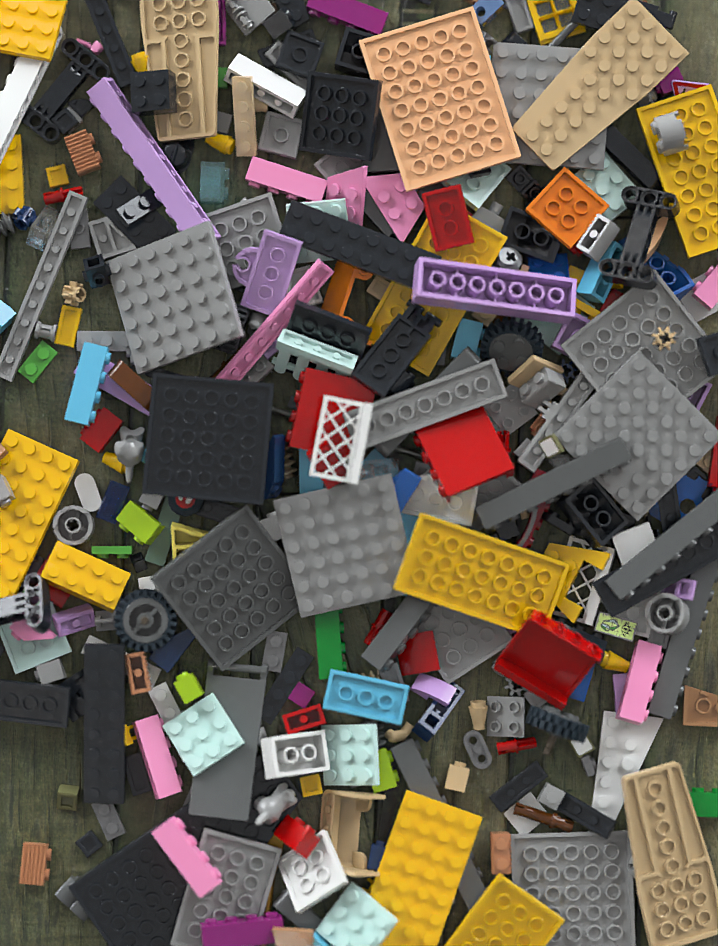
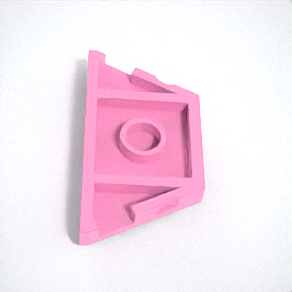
(351, 186)
(398, 207)

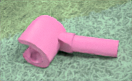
(95, 48)

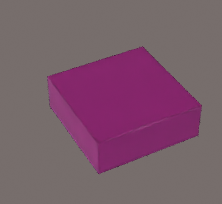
(301, 695)

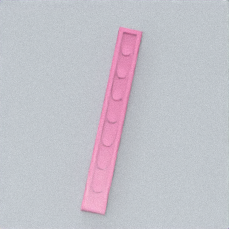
(275, 322)

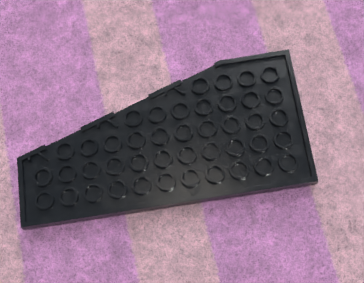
(140, 889)

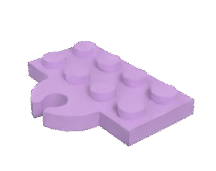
(268, 271)

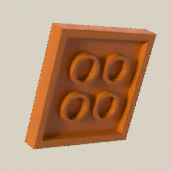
(566, 207)

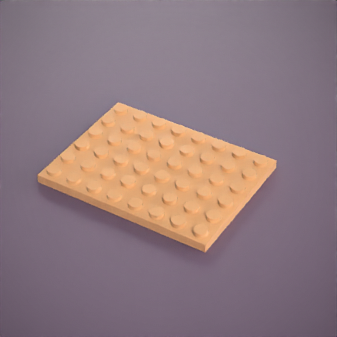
(440, 99)

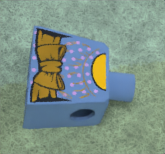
(492, 8)

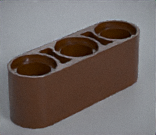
(131, 383)

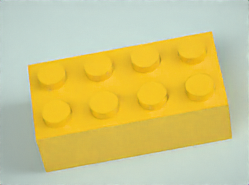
(85, 576)

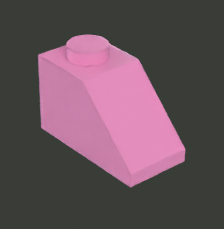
(23, 631)

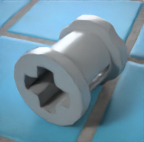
(45, 331)

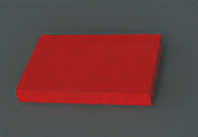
(448, 218)

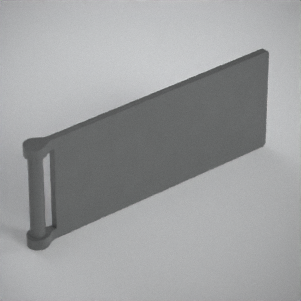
(228, 785)

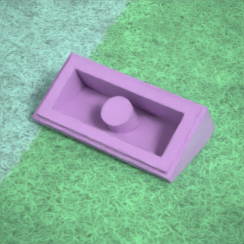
(74, 619)

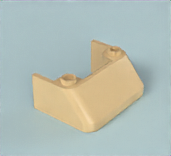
(341, 819)

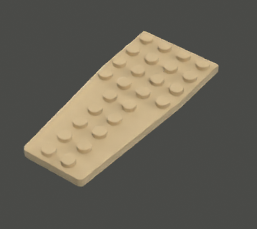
(185, 41)
(599, 84)
(669, 858)

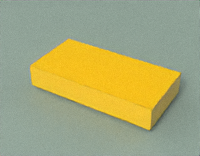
(68, 326)

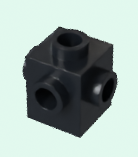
(96, 271)

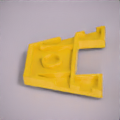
(576, 558)

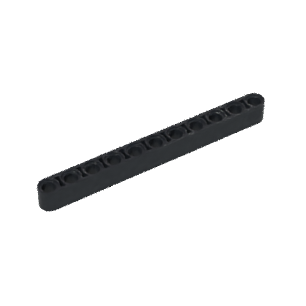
(618, 146)

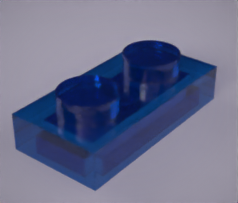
(112, 501)

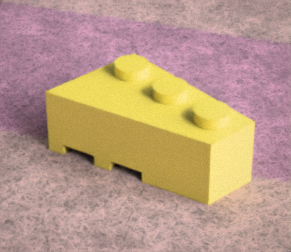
(184, 537)

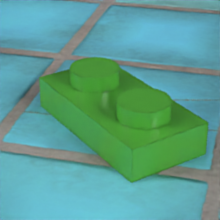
(38, 361)
(104, 551)

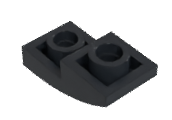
(524, 183)

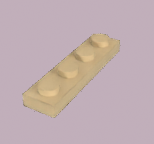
(244, 116)

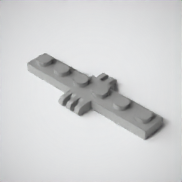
(114, 340)
(554, 418)

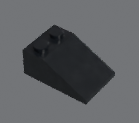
(529, 236)

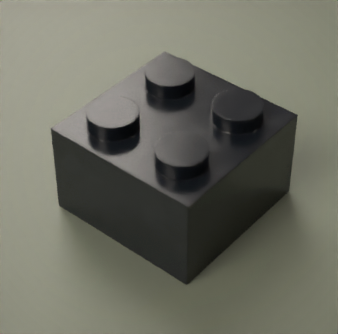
(153, 92)

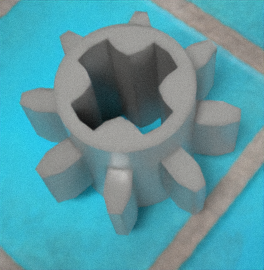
(511, 687)

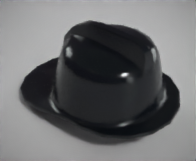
(179, 153)

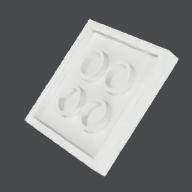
(313, 877)

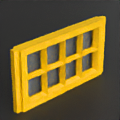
(552, 17)

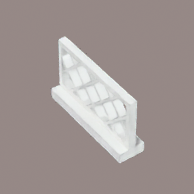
(358, 442)
(594, 601)

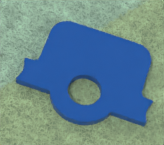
(686, 489)

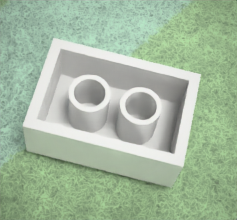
(295, 754)

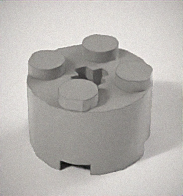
(669, 133)
(70, 514)
(667, 603)

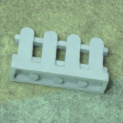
(312, 351)

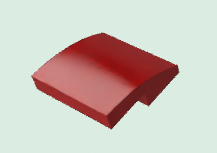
(419, 655)

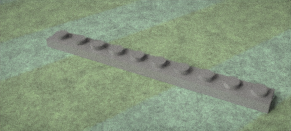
(41, 284)

